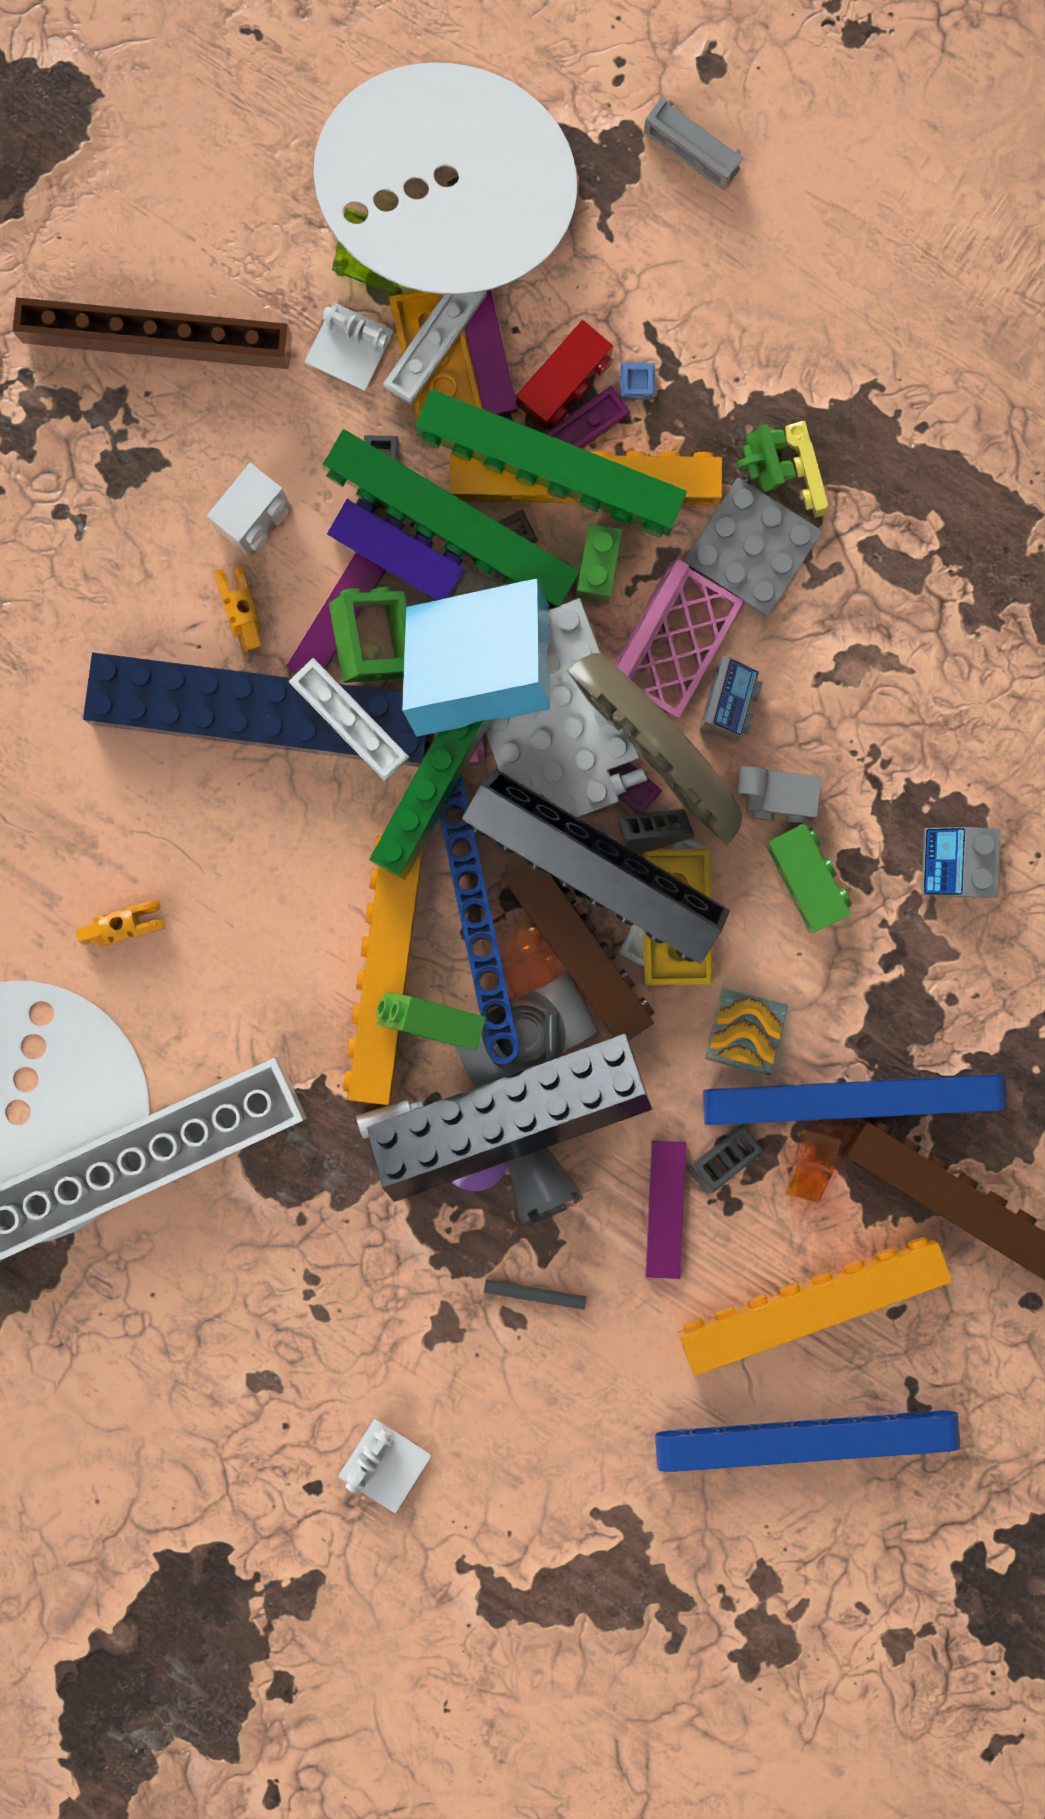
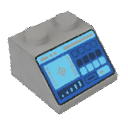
(730, 699)
(961, 862)

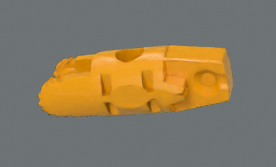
(242, 624)
(105, 927)

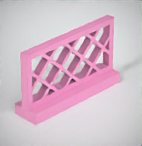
(655, 616)

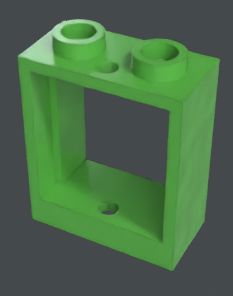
(347, 640)
(430, 1020)

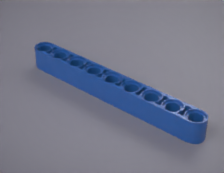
(478, 931)
(854, 1099)
(807, 1441)

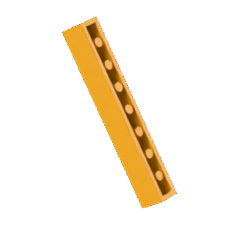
(696, 474)
(385, 971)
(814, 1305)

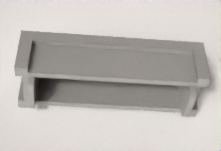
(692, 144)

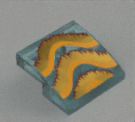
(746, 1032)

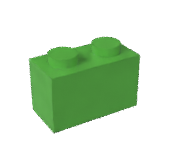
(598, 563)

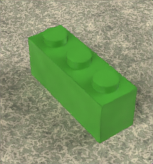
(809, 878)

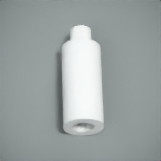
(384, 1113)

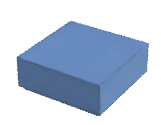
(637, 381)

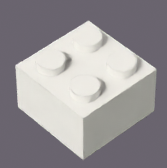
(249, 509)

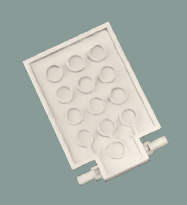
(570, 746)

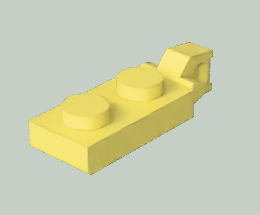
(806, 465)

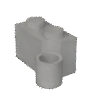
(779, 794)

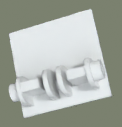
(348, 346)
(384, 1466)

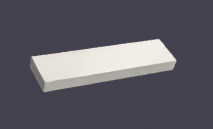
(432, 345)
(349, 719)

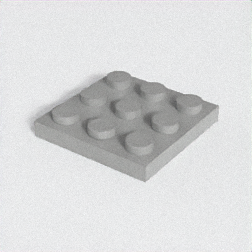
(752, 547)

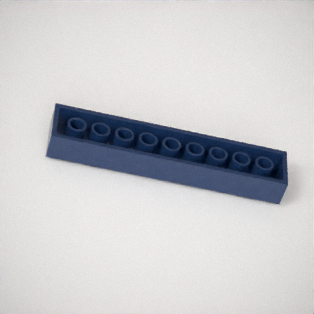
(231, 707)

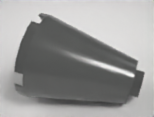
(541, 1186)

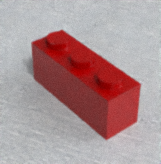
(565, 375)

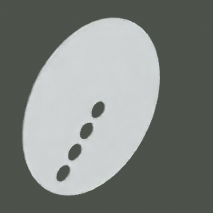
(458, 239)
(85, 1079)

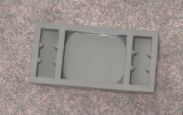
(530, 1027)

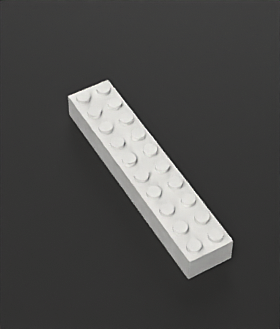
(146, 1155)

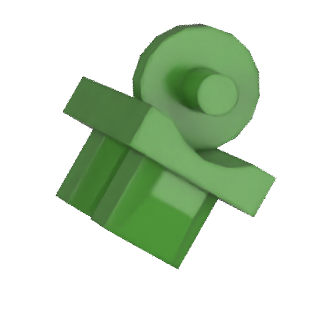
(763, 461)

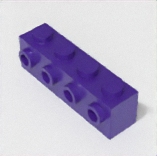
(396, 551)

